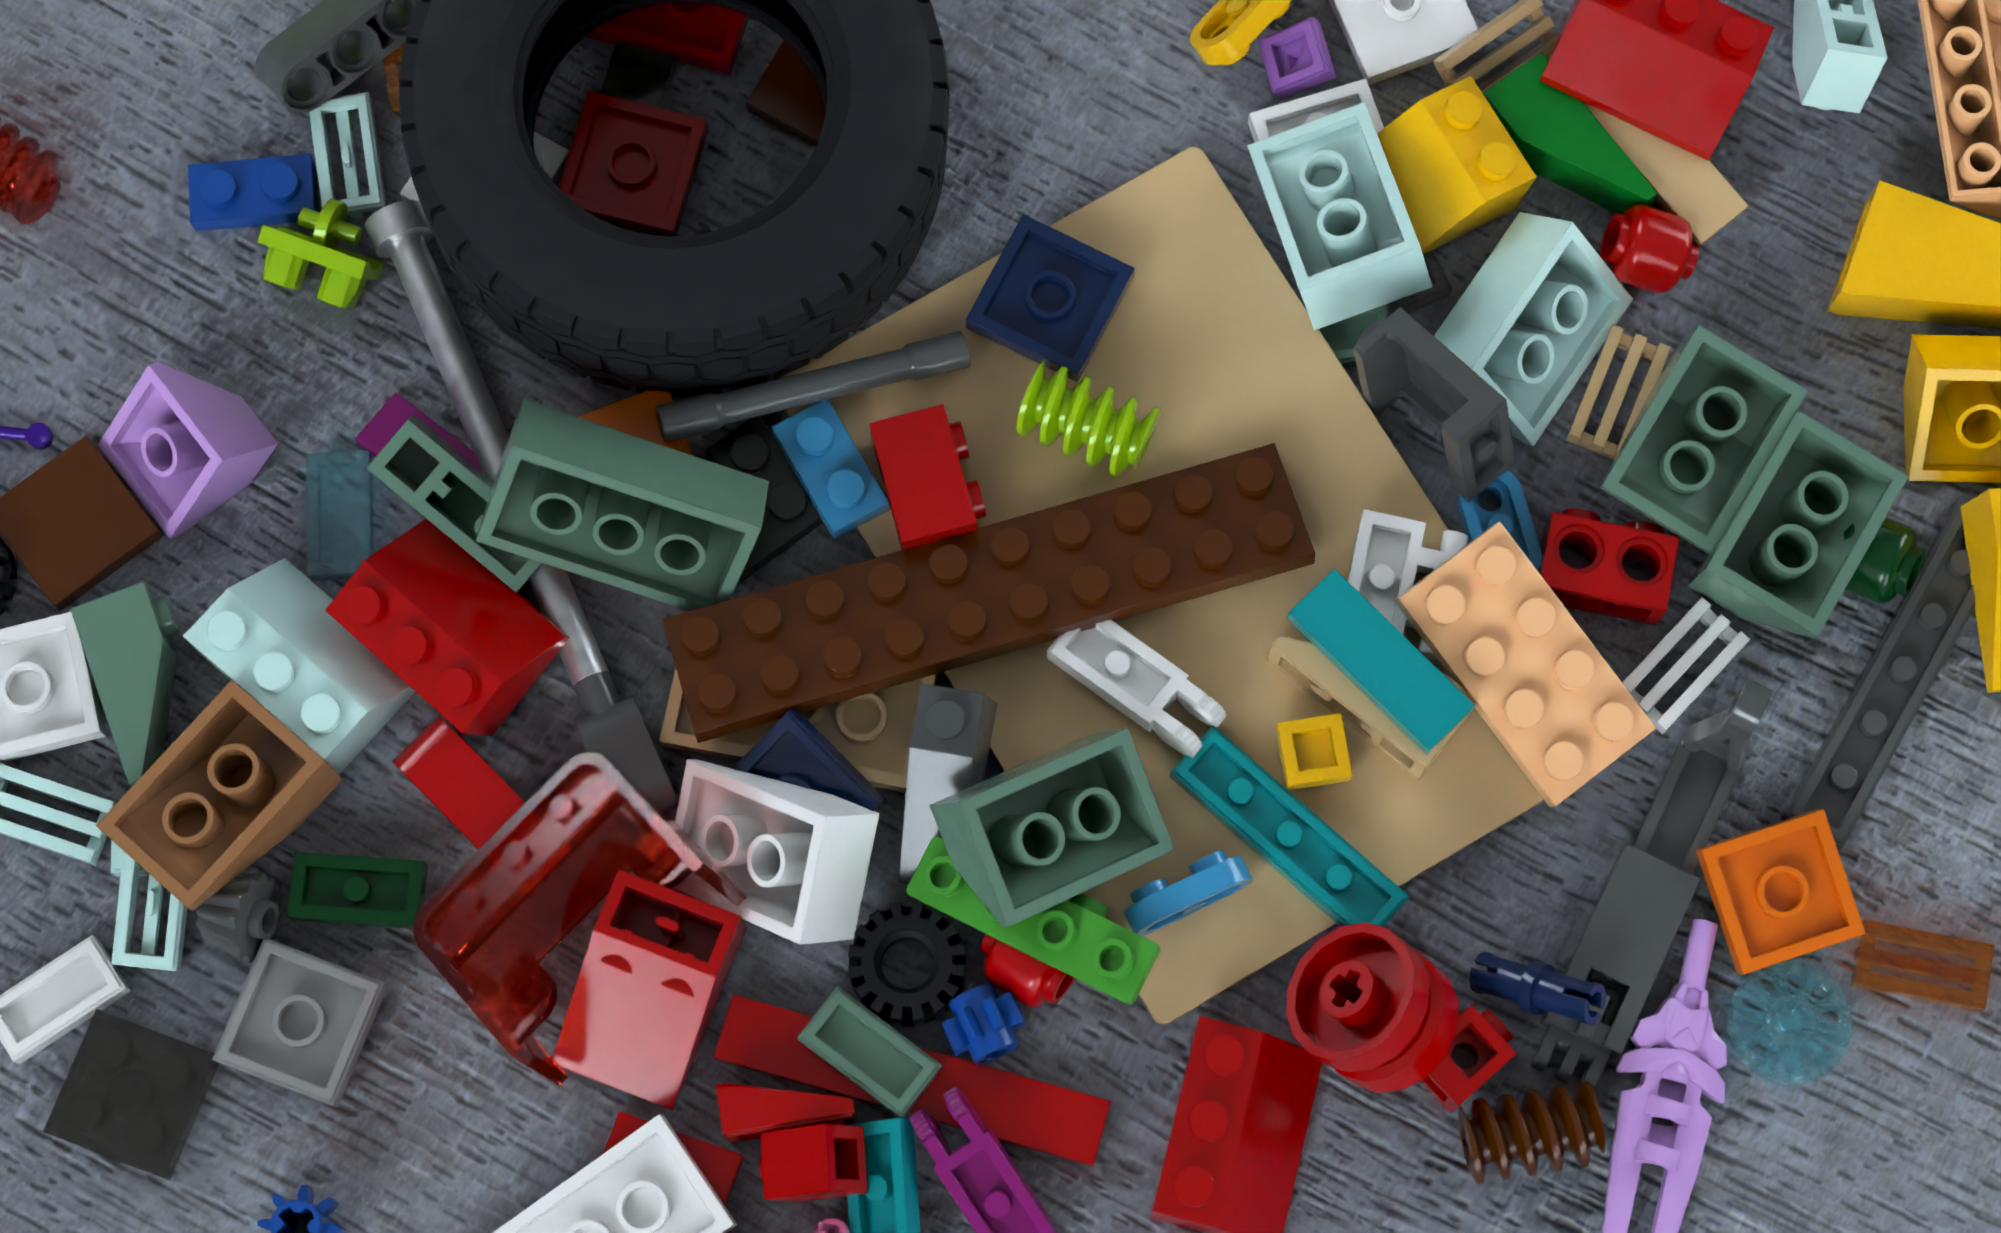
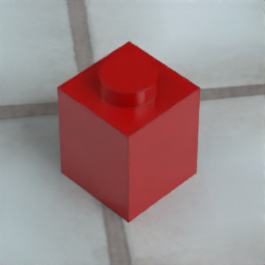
(813, 1163)

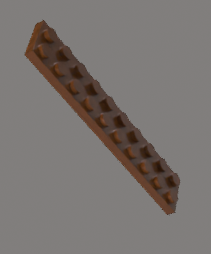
(987, 592)

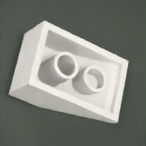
(783, 845)

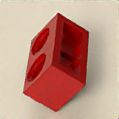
(1604, 585)

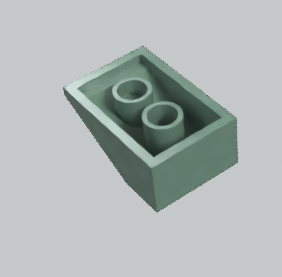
(1702, 438)

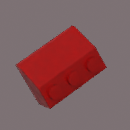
(1660, 64)
(448, 628)
(1236, 1131)

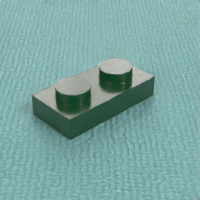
(356, 890)

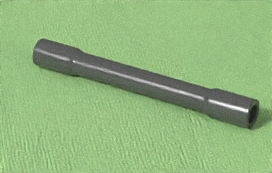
(713, 410)

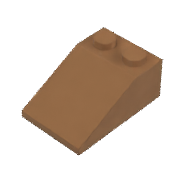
(219, 798)

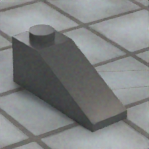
(944, 758)

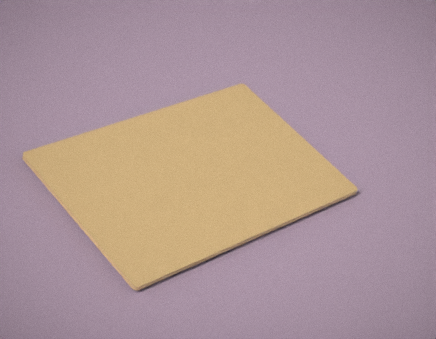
(1233, 368)

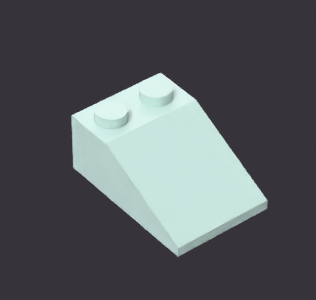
(1340, 216)

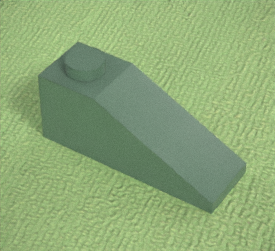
(447, 493)
(133, 669)

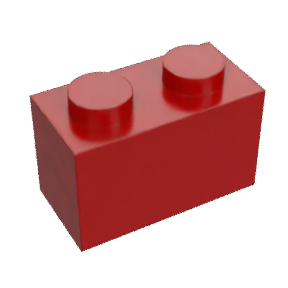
(924, 476)

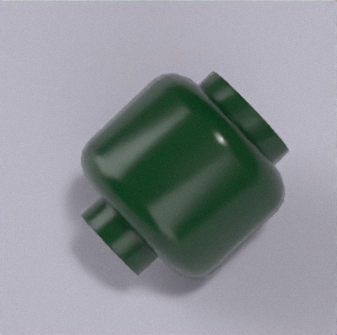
(1888, 564)

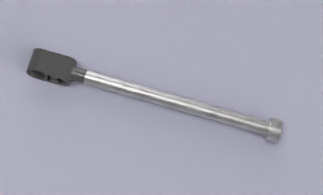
(609, 724)

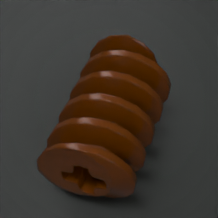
(1532, 1130)

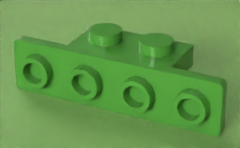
(1065, 936)

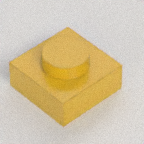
(1313, 751)

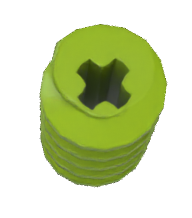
(1085, 421)

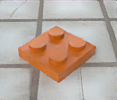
(1780, 891)

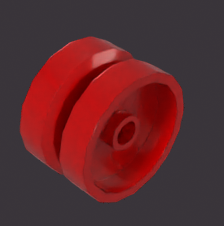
(1372, 1008)

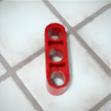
(458, 782)

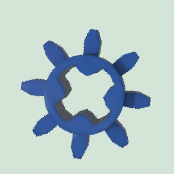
(983, 1024)
(286, 1210)

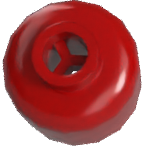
(1649, 248)
(1023, 975)

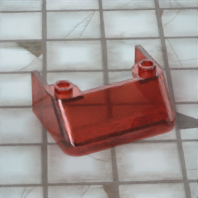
(536, 885)

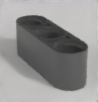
(324, 63)

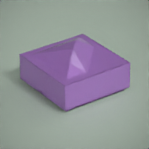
(1296, 58)

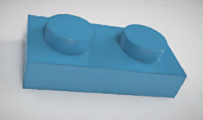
(830, 468)

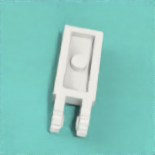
(1135, 681)

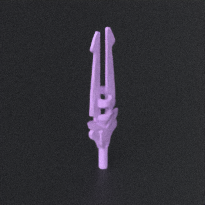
(1677, 1064)

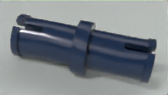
(1537, 988)

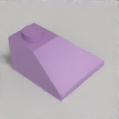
(185, 446)

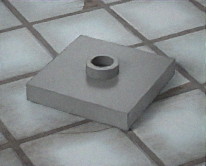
(300, 1022)

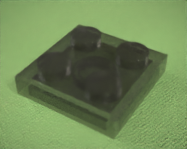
(132, 1094)

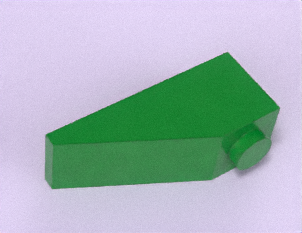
(1566, 140)

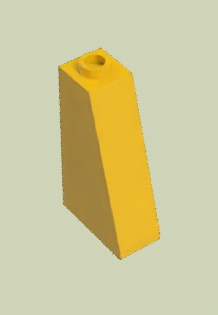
(1921, 263)

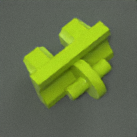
(292, 250)

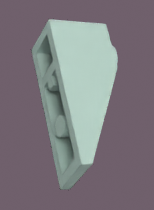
(1836, 52)

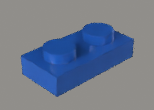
(251, 191)

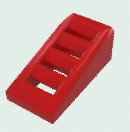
(753, 1110)

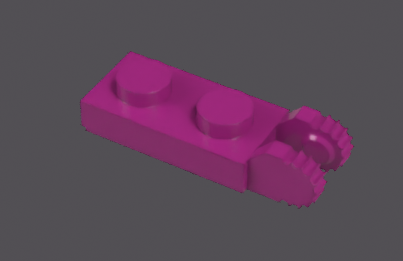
(981, 1173)

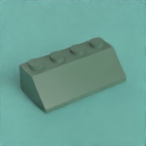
(622, 509)

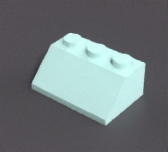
(1535, 318)
(300, 662)

